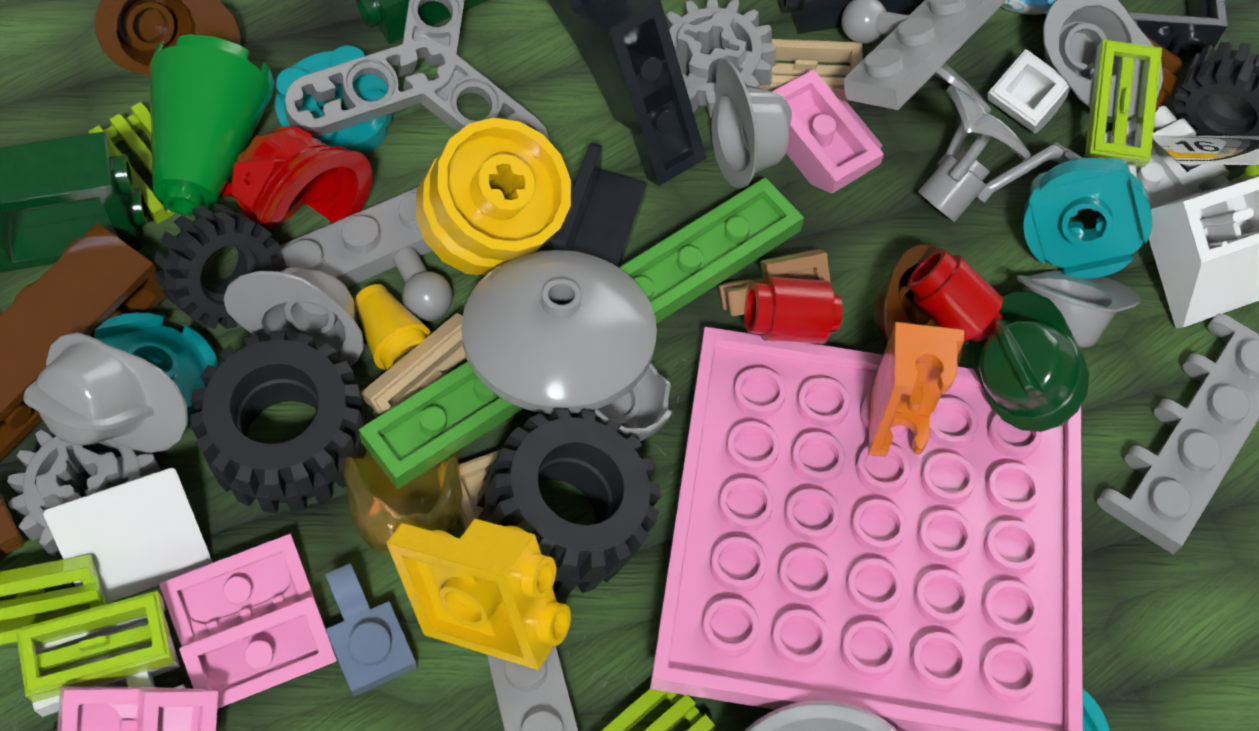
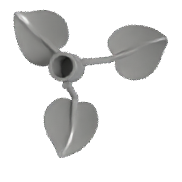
(960, 174)

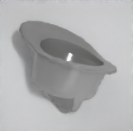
(1071, 42)
(747, 127)
(297, 303)
(1085, 303)
(106, 394)

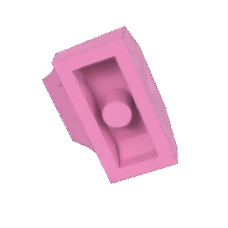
(827, 135)

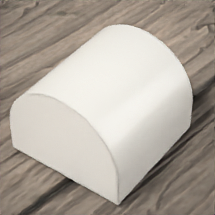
(1030, 92)

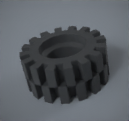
(1203, 89)
(196, 244)

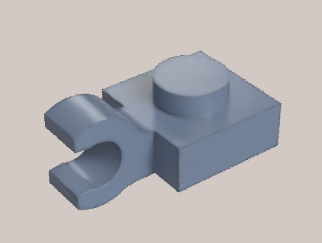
(368, 640)

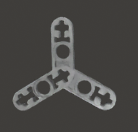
(439, 96)

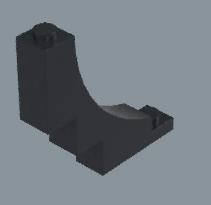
(639, 77)

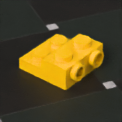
(482, 590)

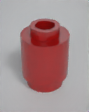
(956, 295)
(792, 310)

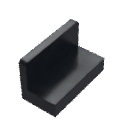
(600, 211)

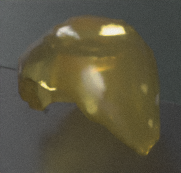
(379, 508)

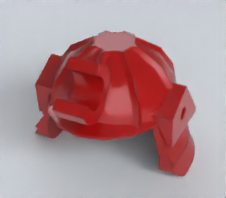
(295, 169)

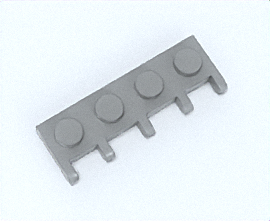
(1200, 445)

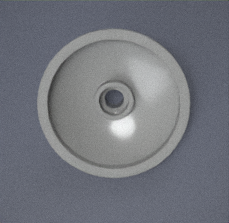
(555, 353)

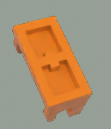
(910, 381)

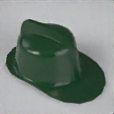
(1031, 364)

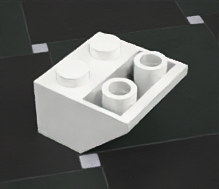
(1208, 250)

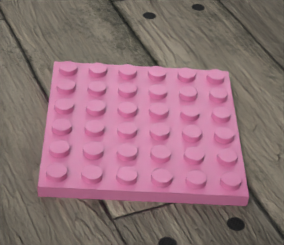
(864, 579)

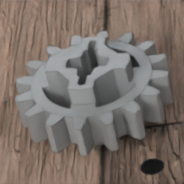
(711, 35)
(57, 477)

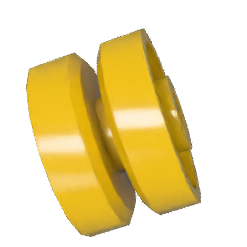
(492, 195)

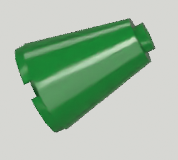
(201, 117)

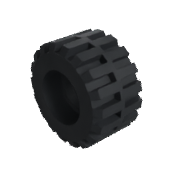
(263, 377)
(595, 463)

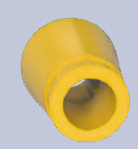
(387, 325)

